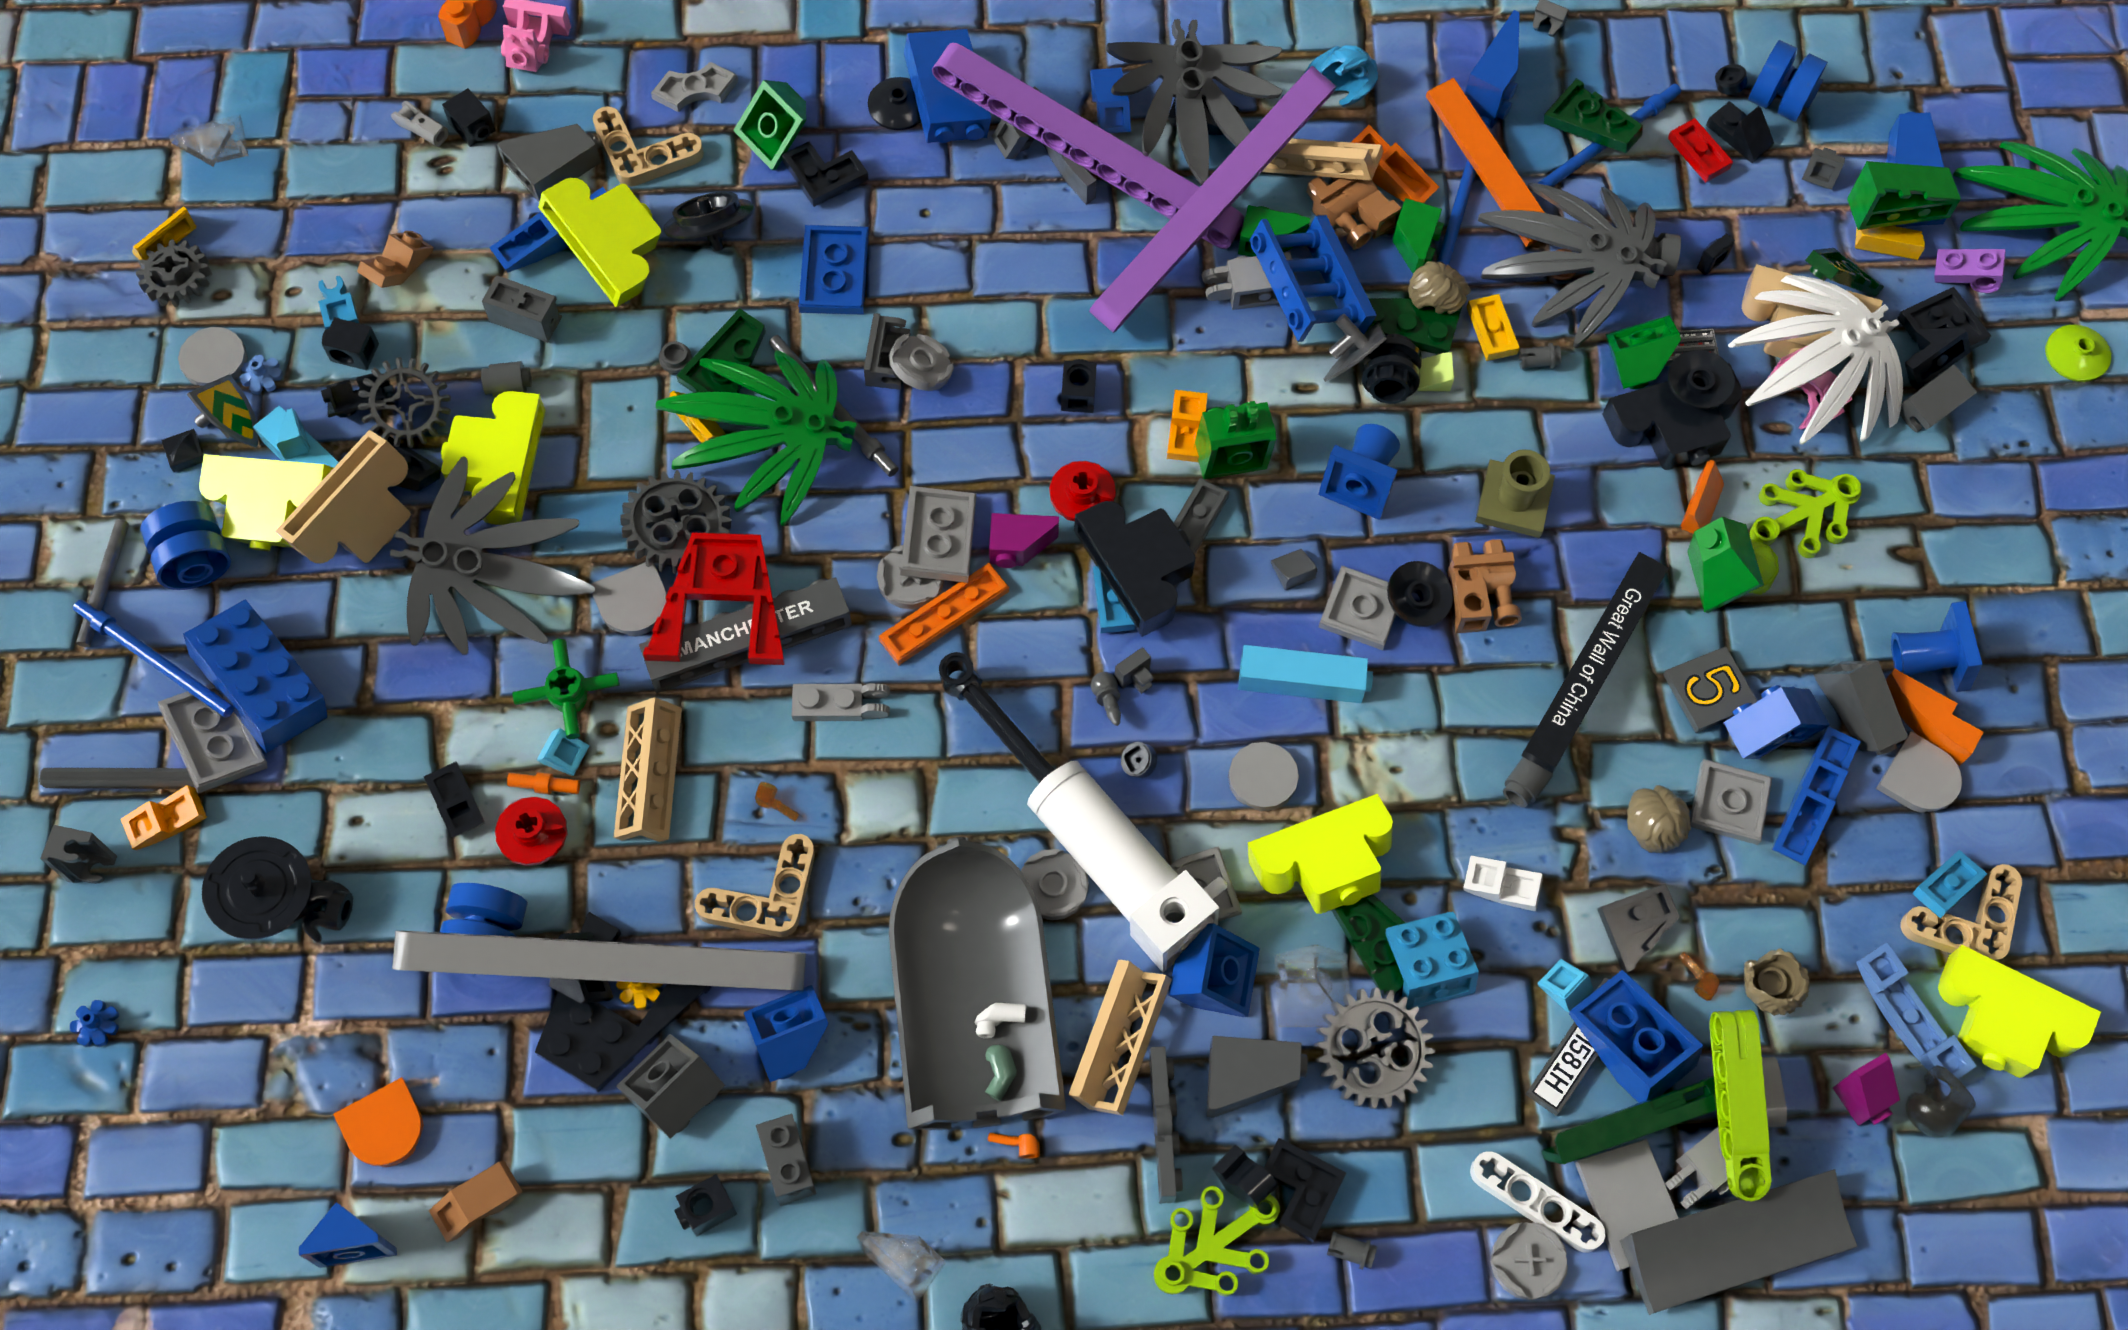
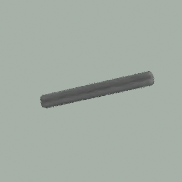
(116, 778)

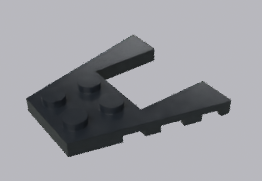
(598, 1043)

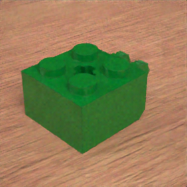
(1235, 439)

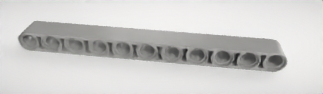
(598, 960)

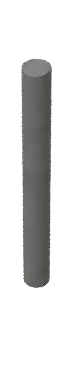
(104, 578)

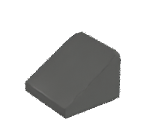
(1294, 569)

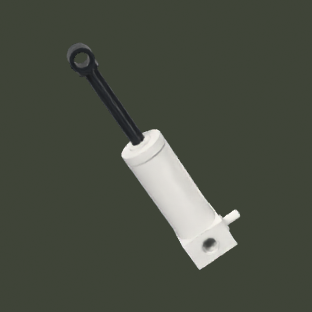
(1100, 836)

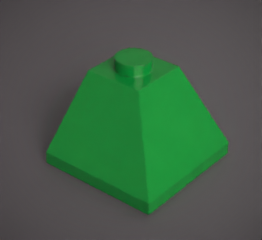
(772, 121)
(1643, 350)
(1723, 563)

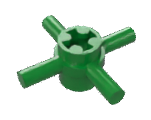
(566, 677)

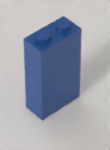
(942, 111)

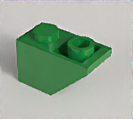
(1279, 221)
(1414, 233)

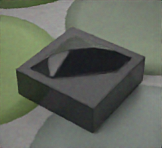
(1715, 254)
(183, 450)

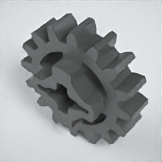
(173, 273)

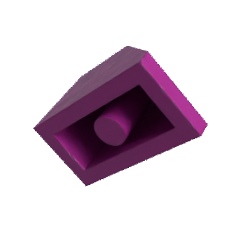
(1020, 537)
(1869, 1091)

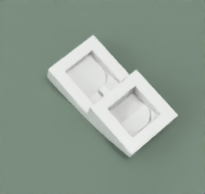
(1502, 884)

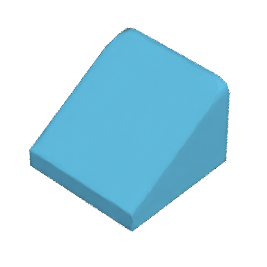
(292, 436)
(563, 753)
(1566, 985)

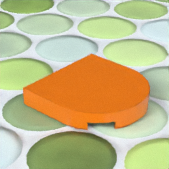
(382, 1125)

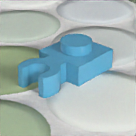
(337, 303)

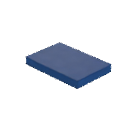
(834, 269)

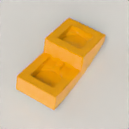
(1185, 424)
(162, 820)

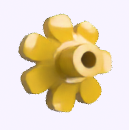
(638, 992)

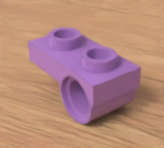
(1975, 266)

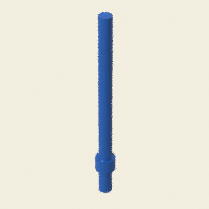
(1651, 107)
(1458, 209)
(106, 625)

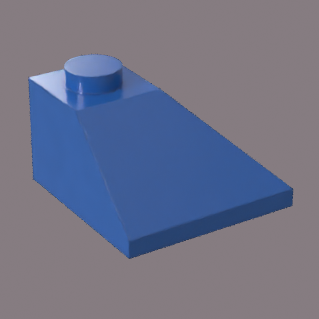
(1216, 972)
(787, 1031)

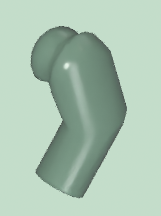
(1003, 1069)

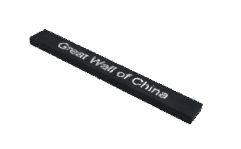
(1594, 662)

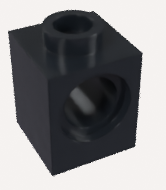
(469, 117)
(350, 343)
(1075, 397)
(708, 1189)

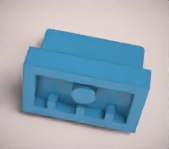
(1433, 960)

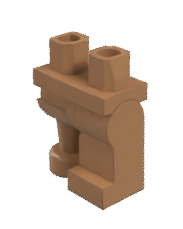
(1354, 198)
(1477, 576)

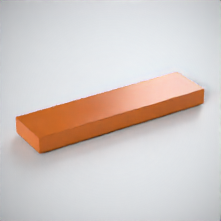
(943, 614)

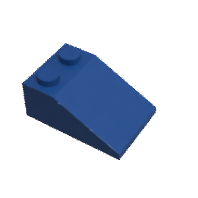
(1493, 78)
(1636, 1037)

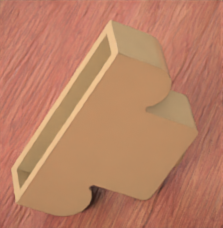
(1769, 279)
(351, 505)

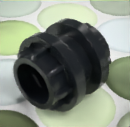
(1392, 369)

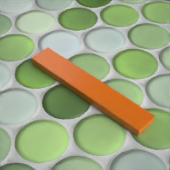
(1482, 149)

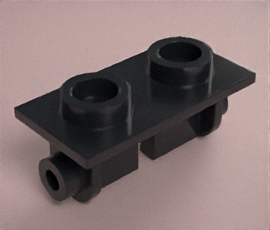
(344, 400)

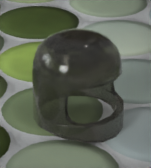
(1934, 1111)

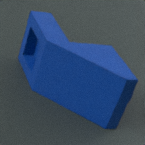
(1112, 110)

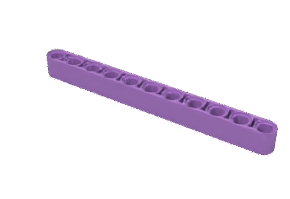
(1075, 137)
(1212, 199)

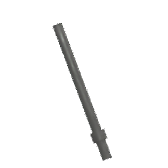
(870, 446)

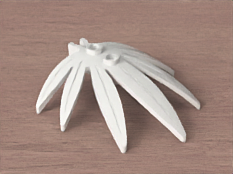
(1854, 334)

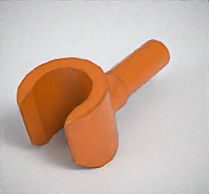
(1028, 1144)

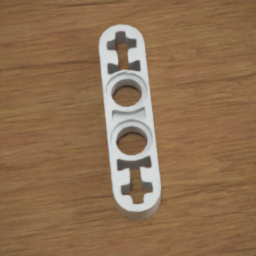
(1534, 1207)

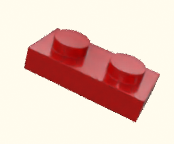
(1700, 150)

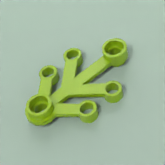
(1808, 507)
(1211, 1247)

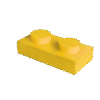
(1492, 327)

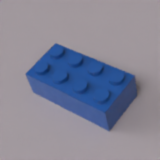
(256, 675)

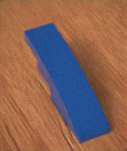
(531, 242)
(1816, 795)

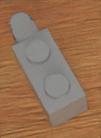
(1244, 285)
(1704, 1167)

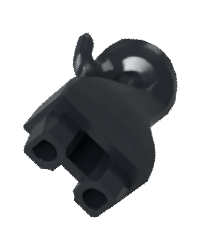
(337, 910)

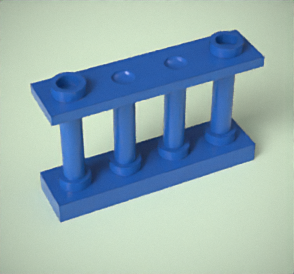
(1328, 259)

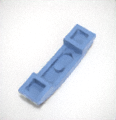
(1908, 1014)

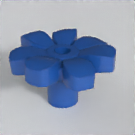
(95, 1024)

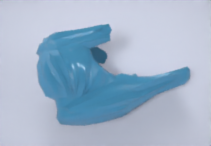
(1349, 70)

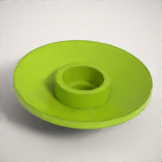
(2073, 362)

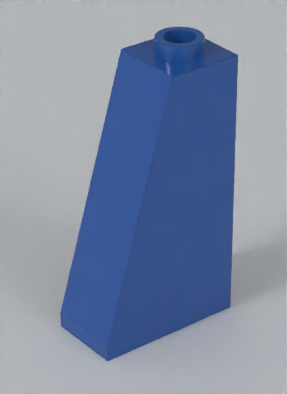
(1914, 143)

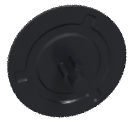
(708, 217)
(256, 887)

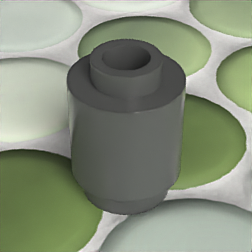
(506, 377)
(1526, 783)

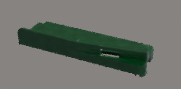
(1633, 1122)

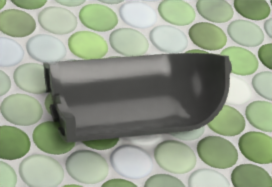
(959, 941)

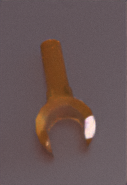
(766, 798)
(1707, 983)

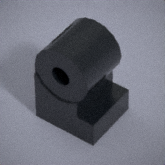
(1244, 1177)

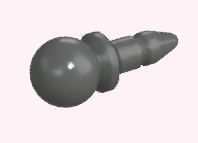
(1105, 688)

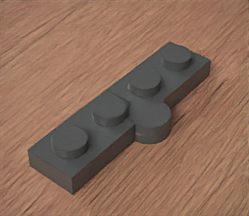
(1166, 1140)

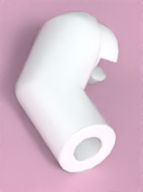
(995, 1015)

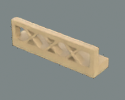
(1327, 159)
(653, 768)
(1112, 1038)

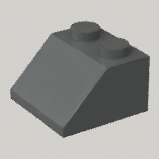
(671, 1085)

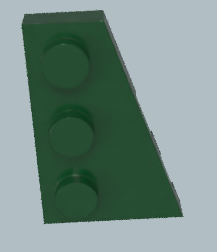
(1592, 119)
(1835, 266)
(1424, 326)
(1366, 929)

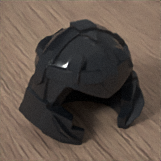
(997, 1309)

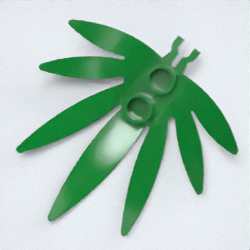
(2095, 207)
(798, 422)

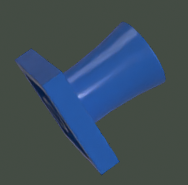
(1362, 475)
(1949, 648)

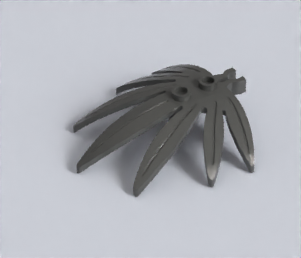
(1188, 76)
(1611, 252)
(456, 560)

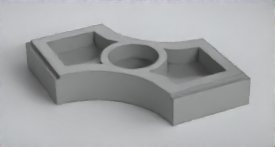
(681, 89)

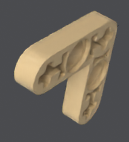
(640, 159)
(777, 901)
(1976, 932)

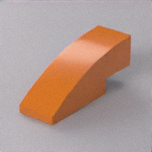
(1397, 170)
(1931, 716)

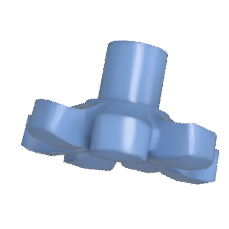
(260, 374)

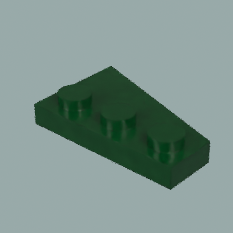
(734, 342)

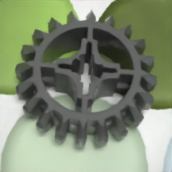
(400, 373)

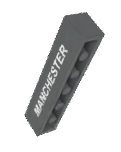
(726, 637)

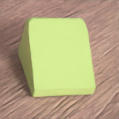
(1437, 373)

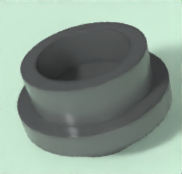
(674, 356)

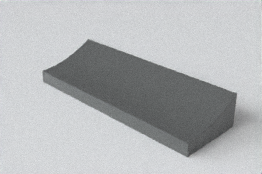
(1738, 1242)

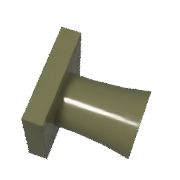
(1516, 493)

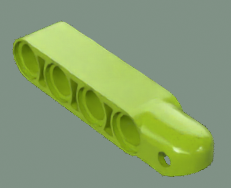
(1741, 1102)

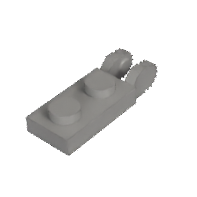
(838, 702)

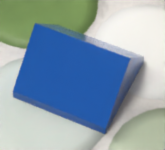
(343, 1240)

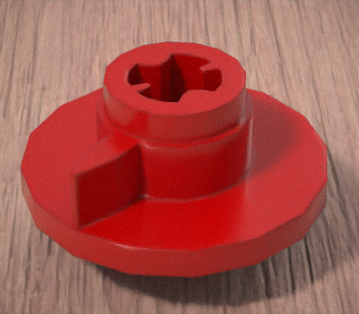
(1080, 487)
(531, 831)

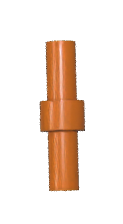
(543, 783)

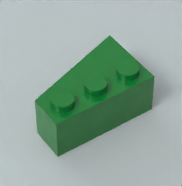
(1901, 194)

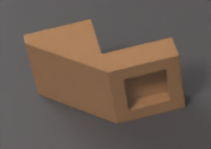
(400, 258)
(475, 1199)

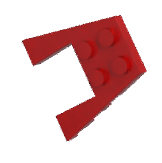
(720, 570)

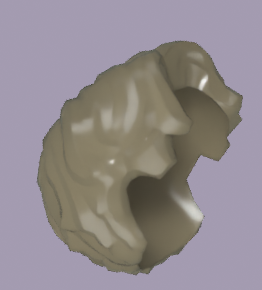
(1439, 287)
(1658, 819)
(1776, 982)

